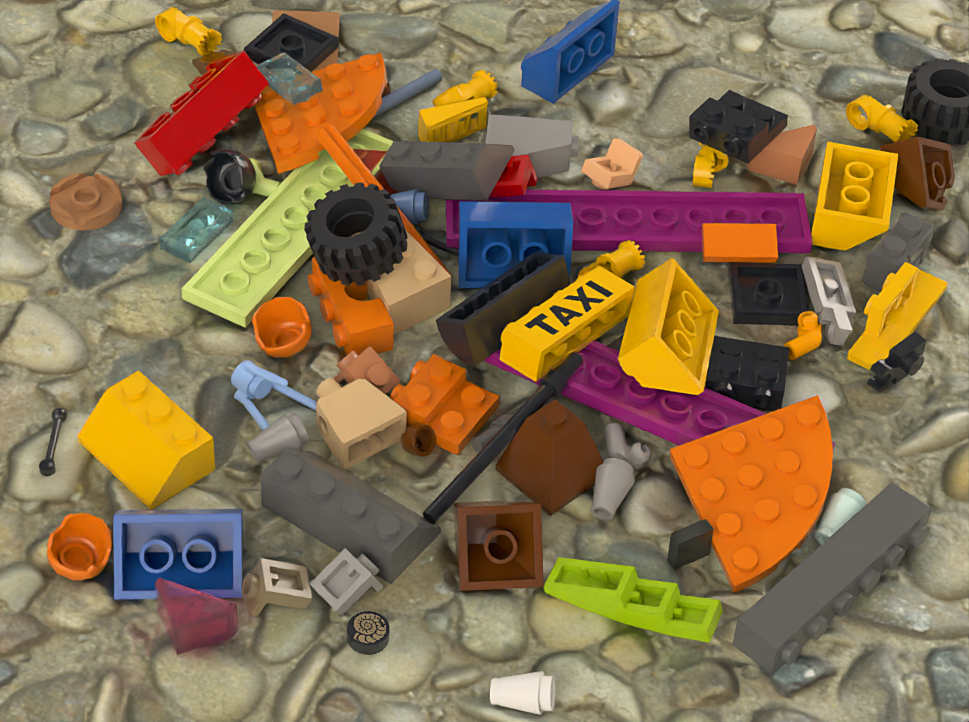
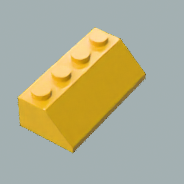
(669, 332)

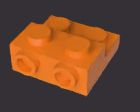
(446, 402)

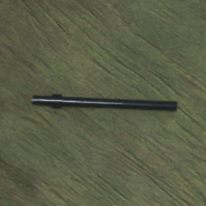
(550, 387)

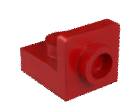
(515, 177)

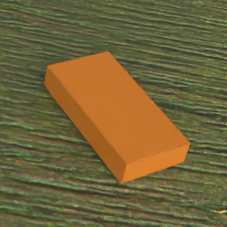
(739, 242)

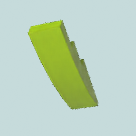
(623, 597)

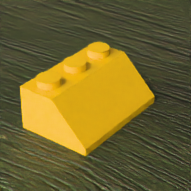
(853, 196)
(147, 440)

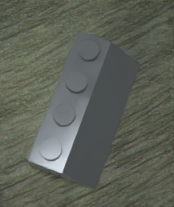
(345, 512)

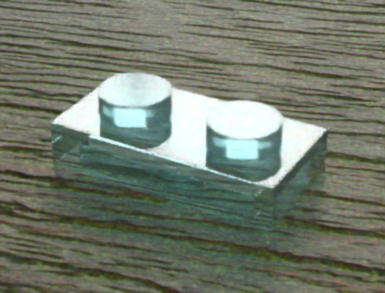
(290, 78)
(196, 229)

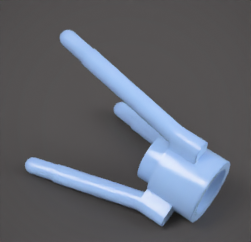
(257, 383)

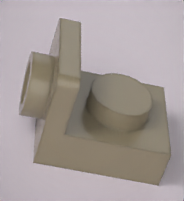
(276, 584)

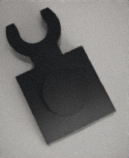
(903, 360)

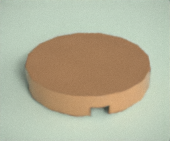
(85, 201)

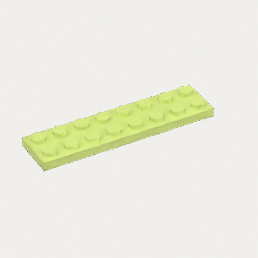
(271, 241)

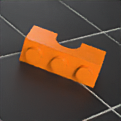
(354, 321)

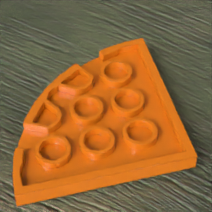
(347, 101)
(759, 486)

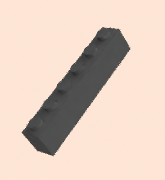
(831, 578)

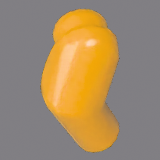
(808, 335)

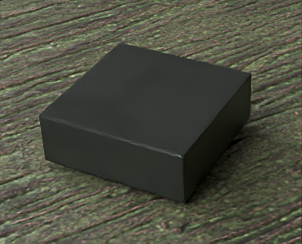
(690, 544)

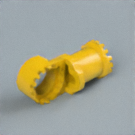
(189, 30)
(478, 87)
(879, 119)
(707, 162)
(619, 262)

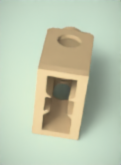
(357, 420)

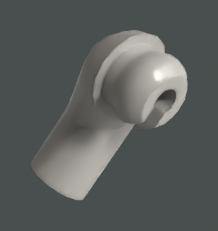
(618, 448)

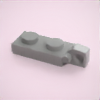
(830, 297)

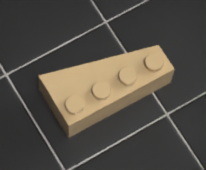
(414, 289)

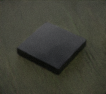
(295, 38)
(767, 293)

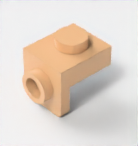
(615, 168)

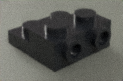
(736, 125)
(748, 372)

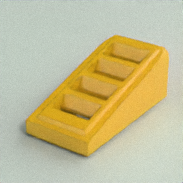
(443, 123)

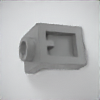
(346, 580)

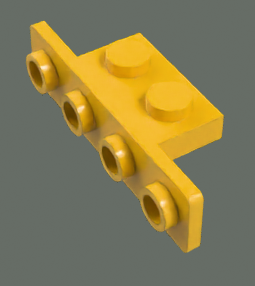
(895, 313)

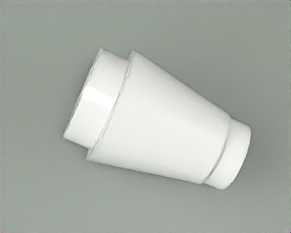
(524, 692)

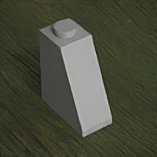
(544, 140)

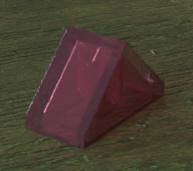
(193, 616)

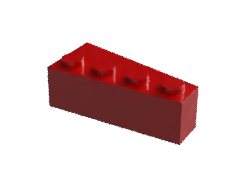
(201, 113)

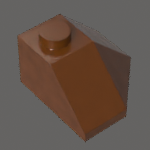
(923, 171)

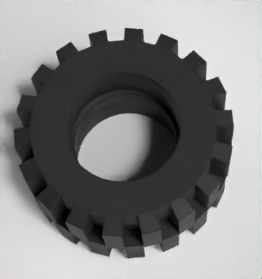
(939, 101)
(361, 255)

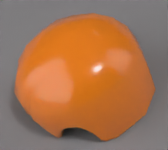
(282, 327)
(80, 546)

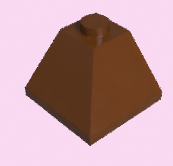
(551, 458)
(498, 545)

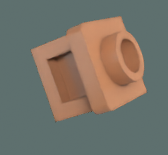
(368, 367)

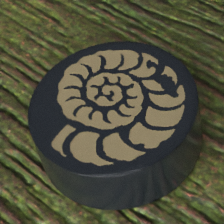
(368, 632)

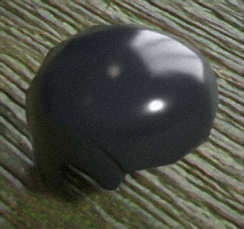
(230, 177)

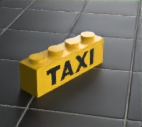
(566, 323)

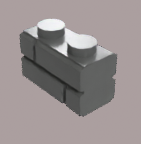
(903, 242)

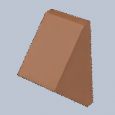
(786, 155)

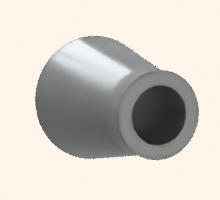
(279, 436)
(611, 486)

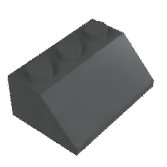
(445, 168)

